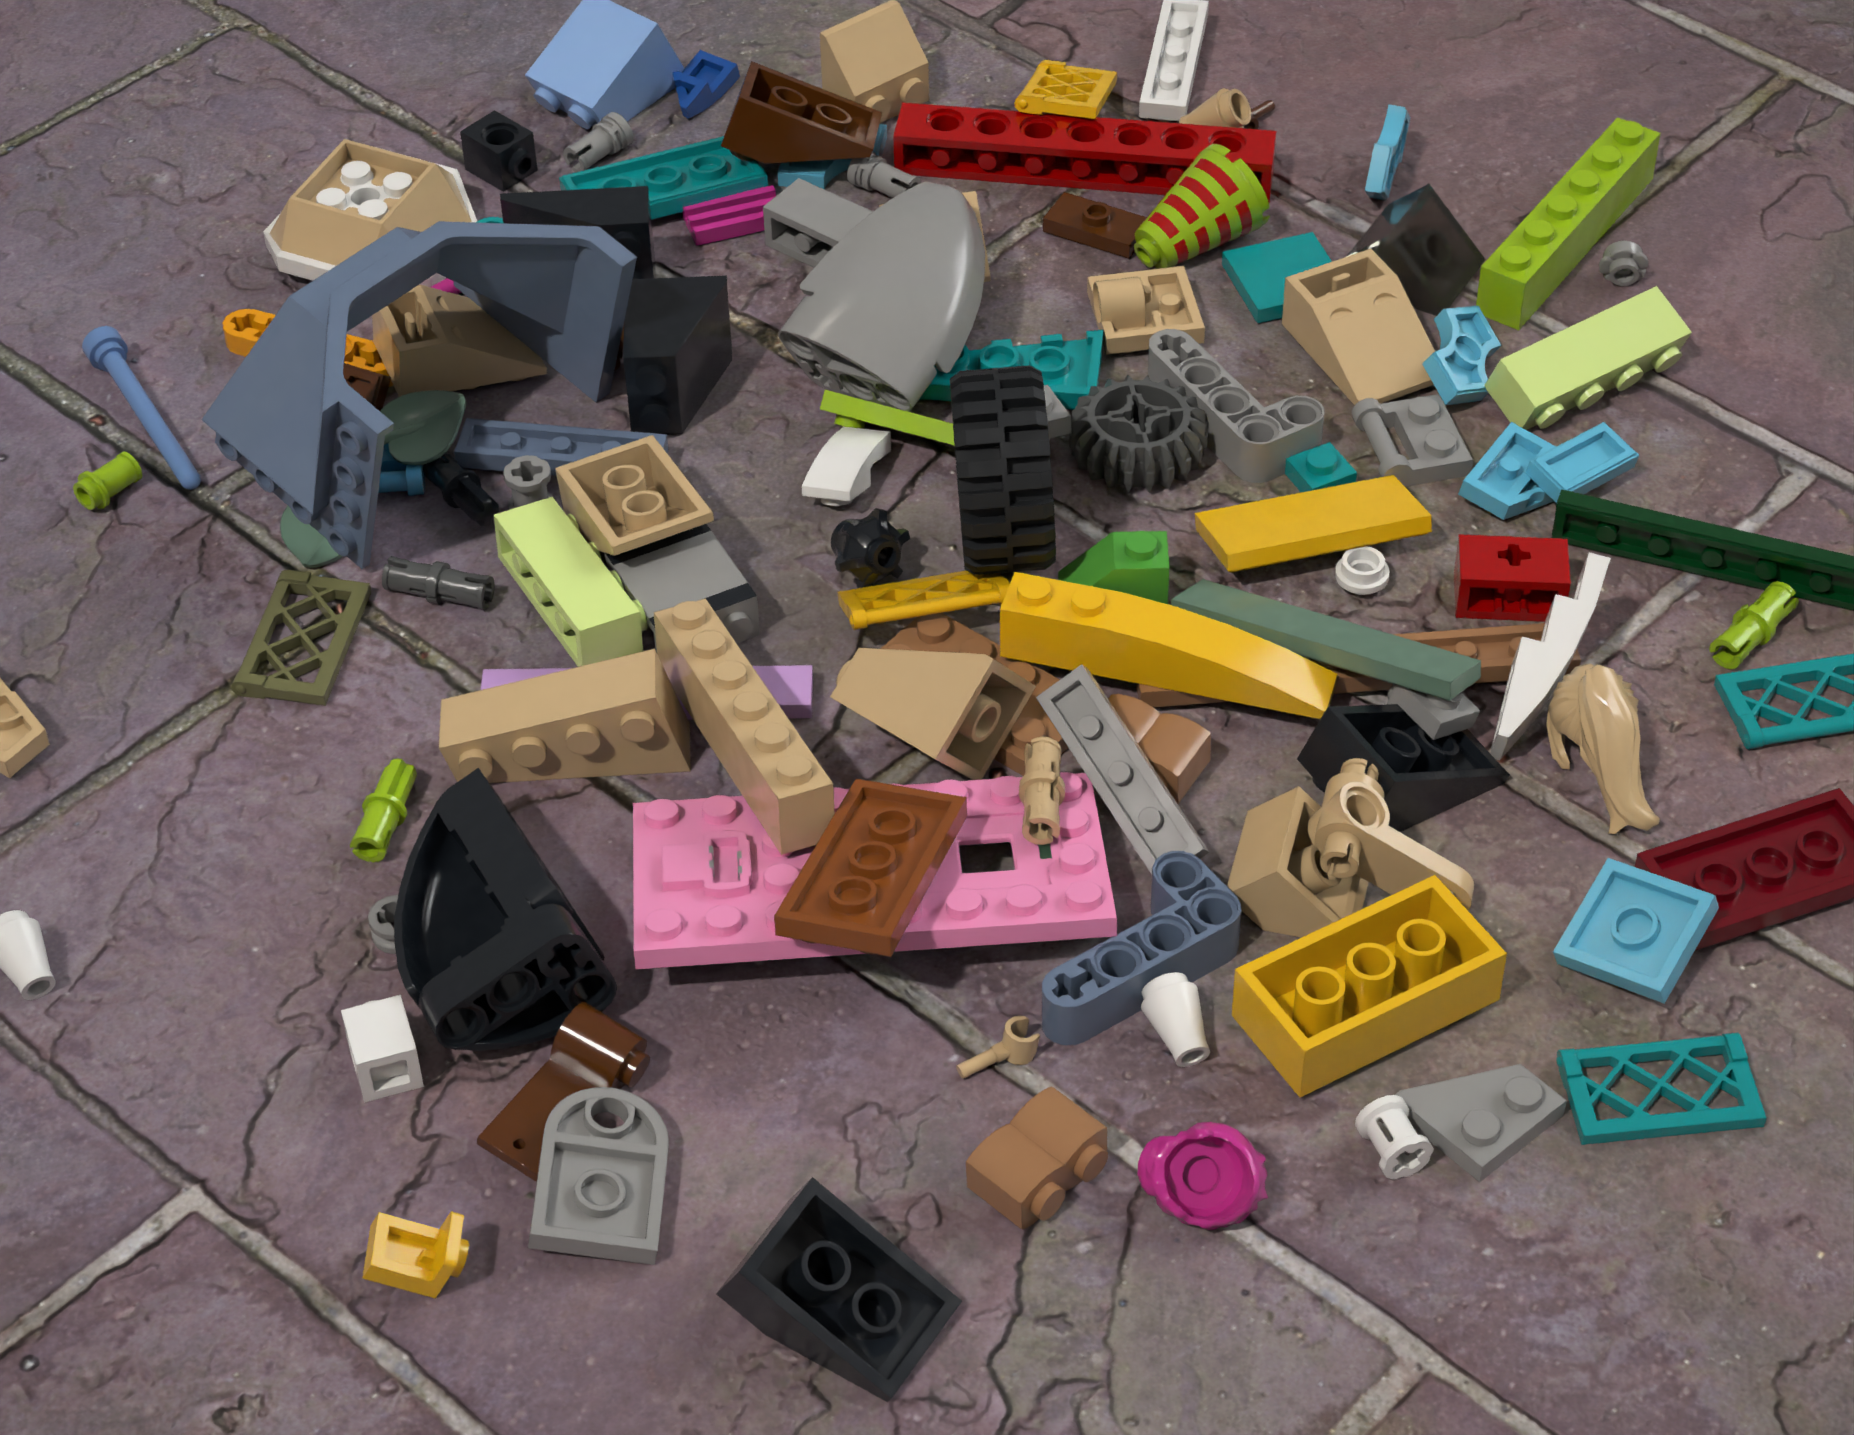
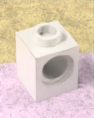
(382, 1048)

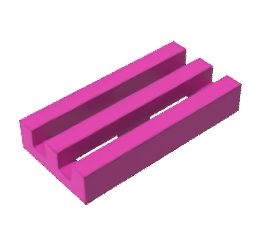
(728, 215)

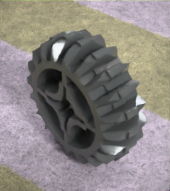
(1138, 433)

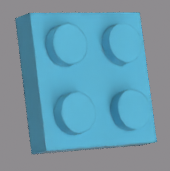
(1636, 930)

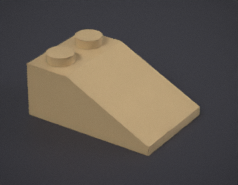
(630, 497)

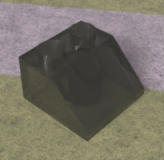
(1424, 249)

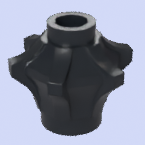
(868, 547)

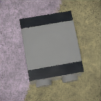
(689, 569)

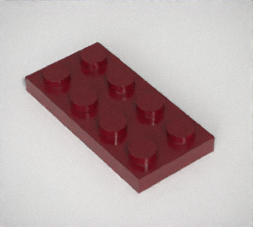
(1766, 864)

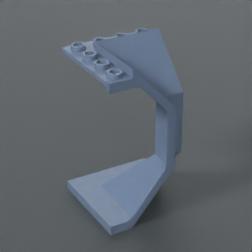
(322, 442)

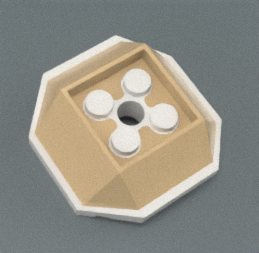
(358, 199)

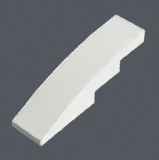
(1543, 663)

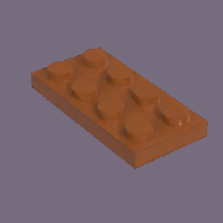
(871, 867)

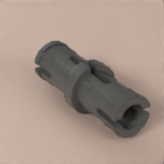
(438, 582)

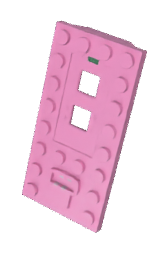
(716, 879)

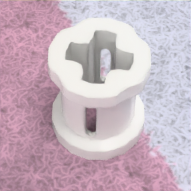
(1394, 1137)

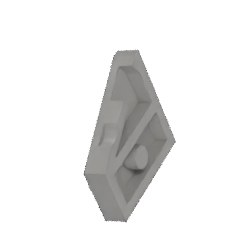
(1483, 1115)

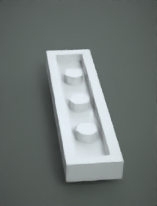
(1173, 60)

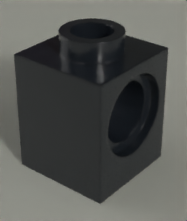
(499, 150)

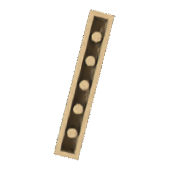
(744, 726)

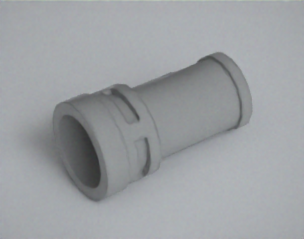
(606, 138)
(876, 174)

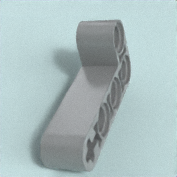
(1240, 430)

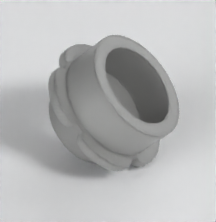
(1623, 263)

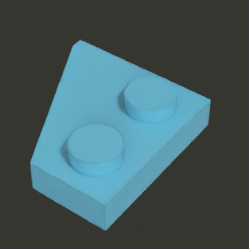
(1500, 479)

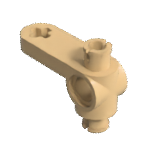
(1357, 837)

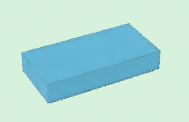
(1582, 462)

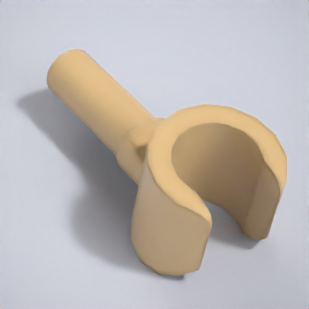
(1012, 1048)

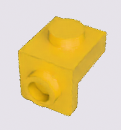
(415, 1254)

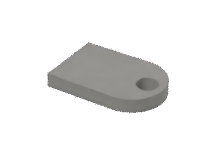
(599, 1184)

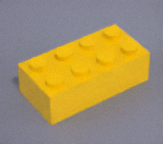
(1367, 985)

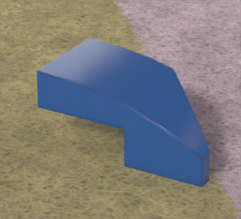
(704, 82)

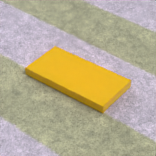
(1312, 523)

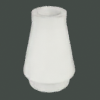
(24, 955)
(1176, 1015)

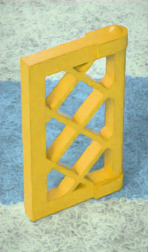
(1066, 90)
(921, 597)

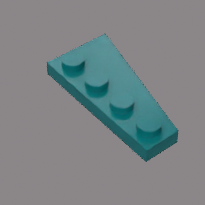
(1065, 365)

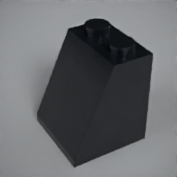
(674, 349)

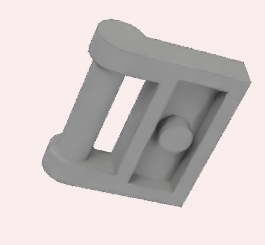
(1426, 434)

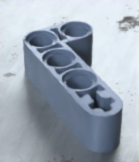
(1189, 933)

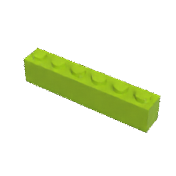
(1567, 223)

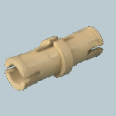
(1042, 790)

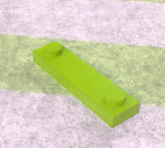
(856, 412)

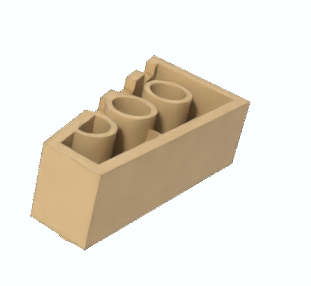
(570, 724)

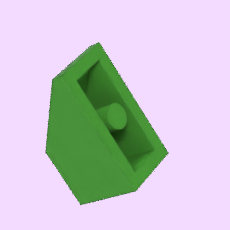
(1125, 563)

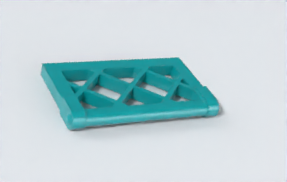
(1778, 680)
(1639, 1123)

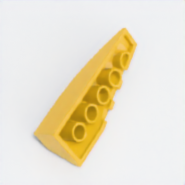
(1155, 646)

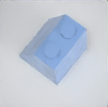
(604, 64)

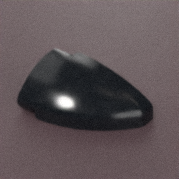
(489, 931)

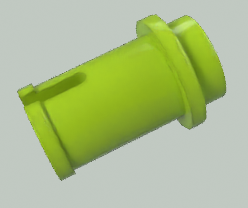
(97, 487)

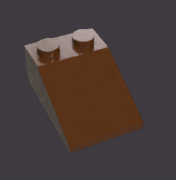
(796, 122)

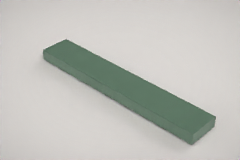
(1335, 640)

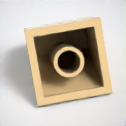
(937, 702)

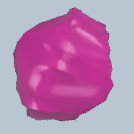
(1204, 1175)

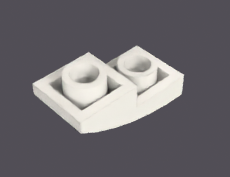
(844, 465)

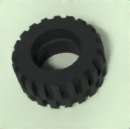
(1003, 470)

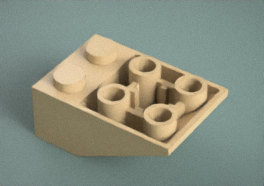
(1358, 327)
(447, 344)

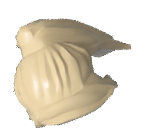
(1602, 718)

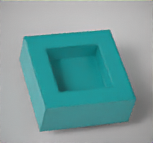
(1319, 468)

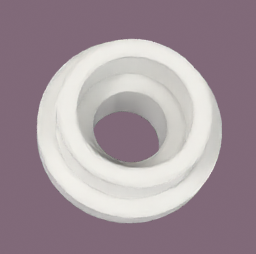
(1362, 571)

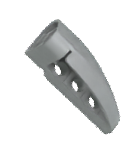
(892, 299)

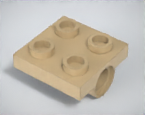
(1140, 304)

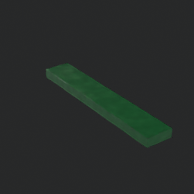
(1704, 548)

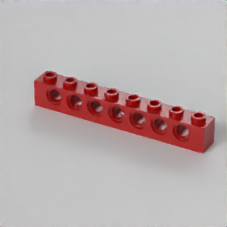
(1065, 148)

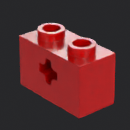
(1509, 576)

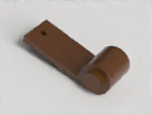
(584, 1055)

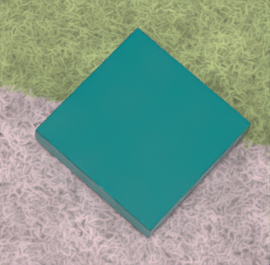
(1261, 271)

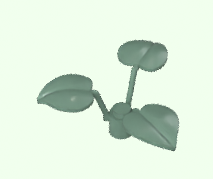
(421, 433)

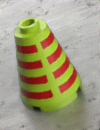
(1202, 210)

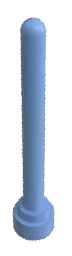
(108, 353)

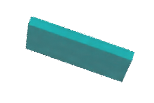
(676, 176)

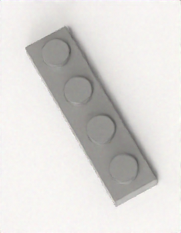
(1118, 768)

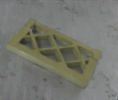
(283, 684)

